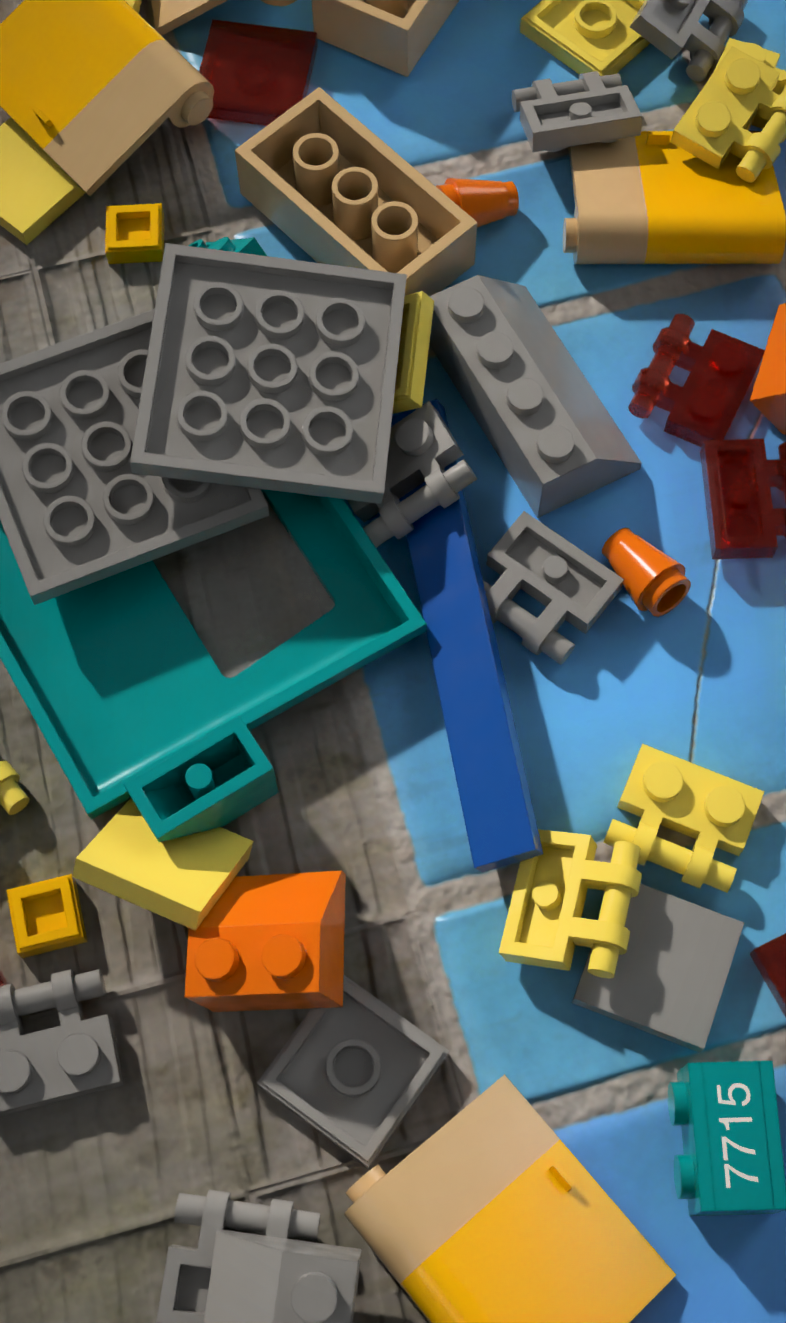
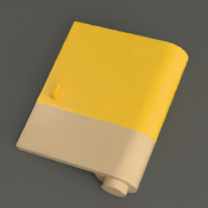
(94, 83)
(665, 206)
(504, 1225)

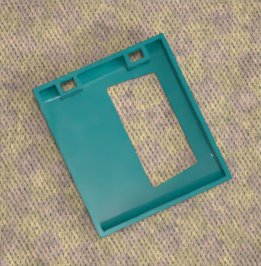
(129, 681)

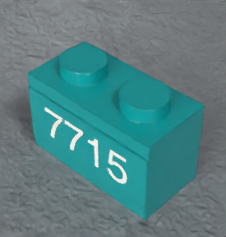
(728, 1138)

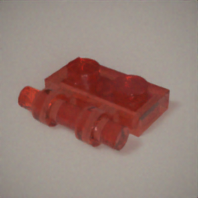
(713, 391)
(740, 499)

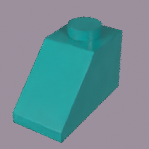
(204, 783)

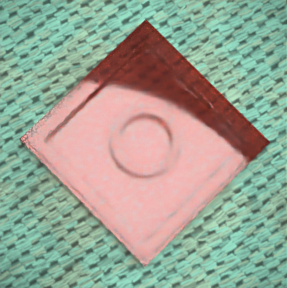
(257, 70)

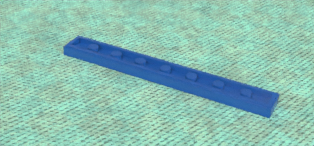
(471, 685)

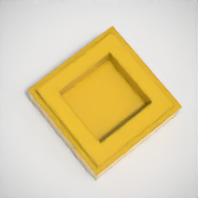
(134, 233)
(46, 916)

